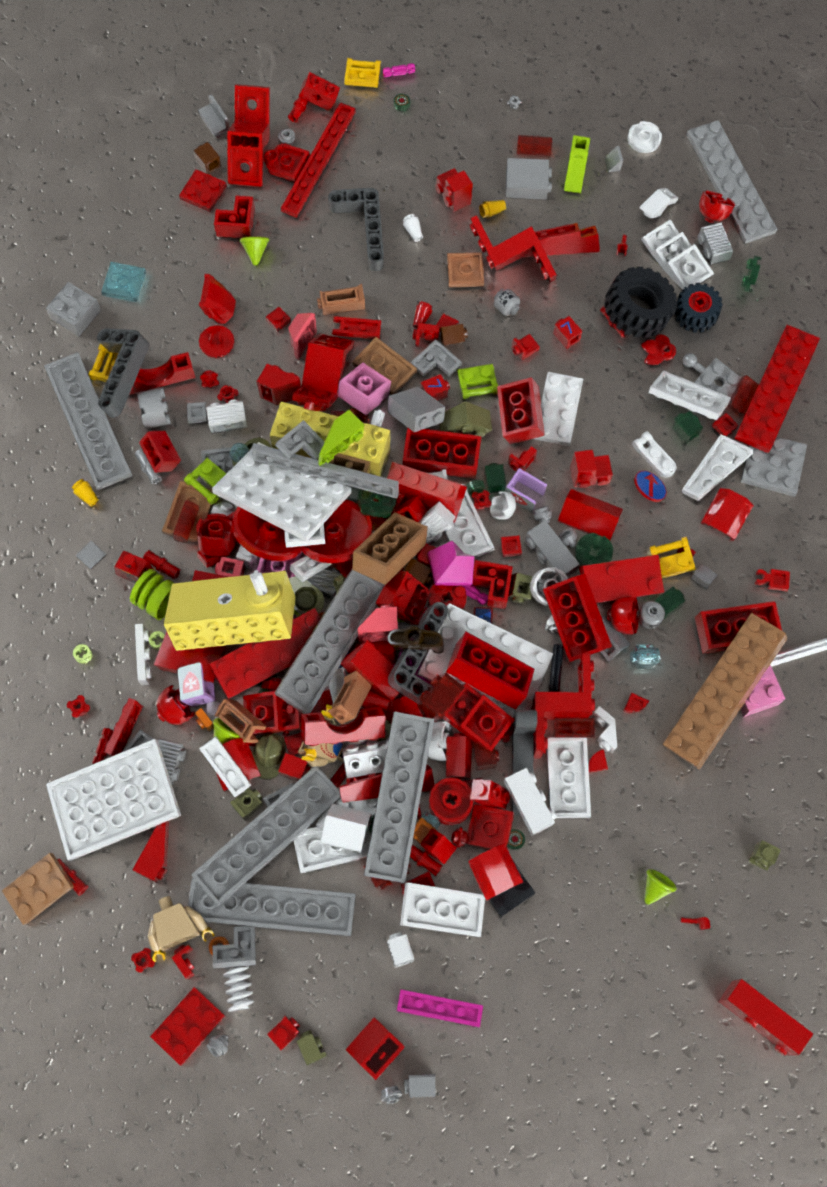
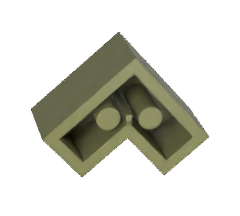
(467, 419)

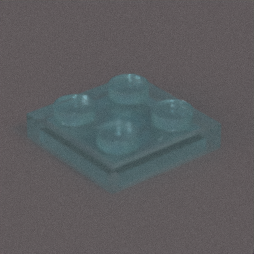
(123, 281)

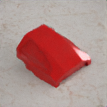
(216, 300)
(727, 512)
(243, 758)
(495, 871)

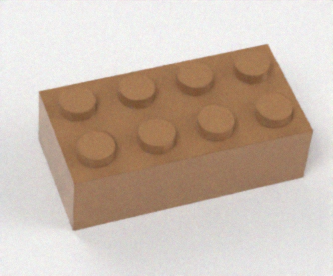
(389, 548)

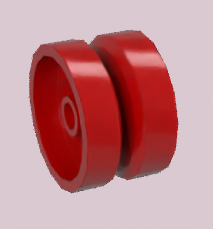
(454, 790)

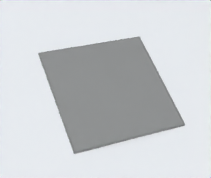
(91, 554)

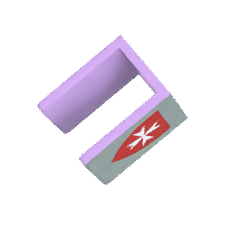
(529, 481)
(192, 686)

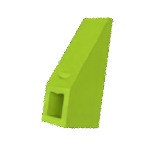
(577, 164)
(343, 432)

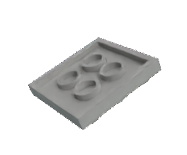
(778, 469)

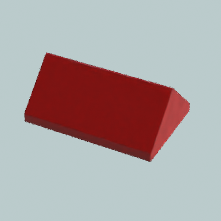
(589, 514)
(373, 668)

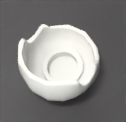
(503, 506)

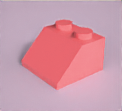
(378, 624)

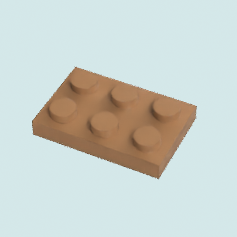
(387, 363)
(183, 493)
(37, 888)

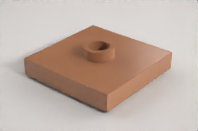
(465, 269)

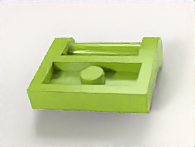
(476, 377)
(210, 474)

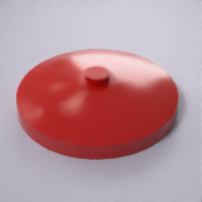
(343, 535)
(261, 537)

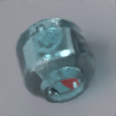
(645, 656)

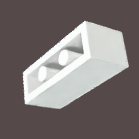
(530, 801)

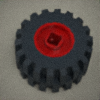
(698, 307)

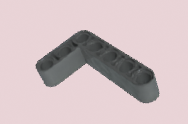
(363, 204)
(132, 351)
(416, 656)
(522, 743)

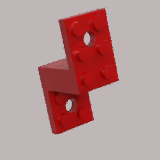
(248, 135)
(513, 249)
(323, 369)
(563, 704)

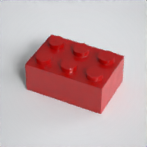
(520, 411)

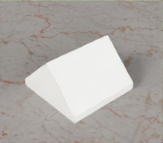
(345, 827)

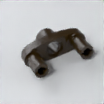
(426, 641)

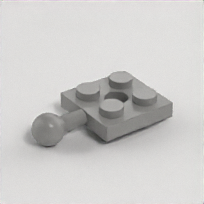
(714, 371)

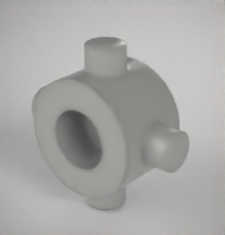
(514, 102)

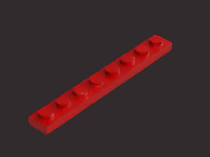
(318, 160)

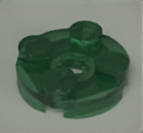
(753, 270)
(377, 509)
(597, 542)

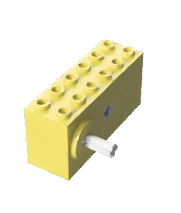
(372, 447)
(230, 610)

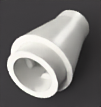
(412, 225)

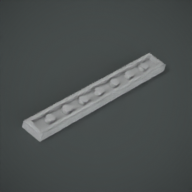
(326, 471)

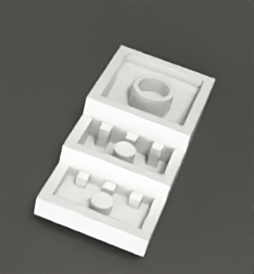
(677, 255)

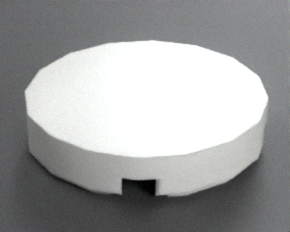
(644, 137)

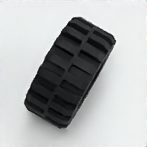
(651, 288)

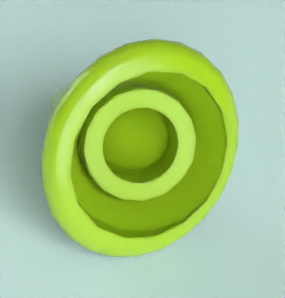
(254, 247)
(223, 731)
(657, 886)

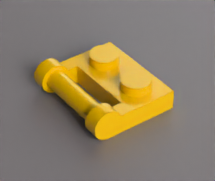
(362, 73)
(94, 374)
(676, 563)

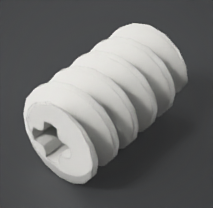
(238, 988)

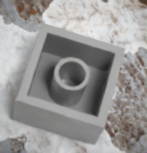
(73, 309)

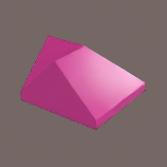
(451, 565)

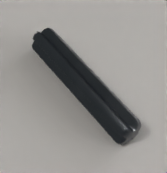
(556, 668)

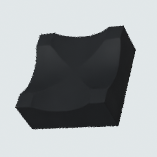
(512, 897)

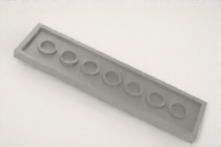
(731, 181)
(88, 421)
(329, 642)
(399, 797)
(266, 835)
(279, 908)

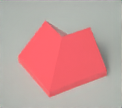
(301, 332)

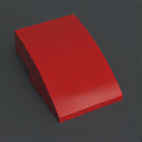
(170, 659)
(272, 712)
(478, 718)

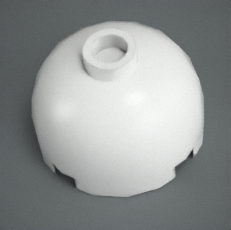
(543, 579)
(438, 742)

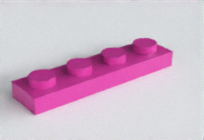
(440, 1008)

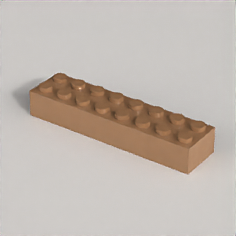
(725, 691)

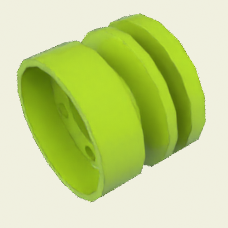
(152, 593)

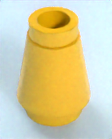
(491, 208)
(84, 491)

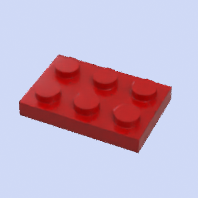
(187, 1026)

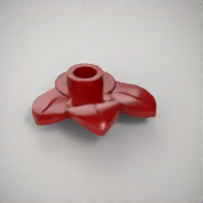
(656, 350)

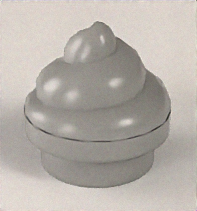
(543, 514)
(218, 1045)

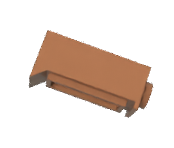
(341, 300)
(350, 698)
(230, 706)

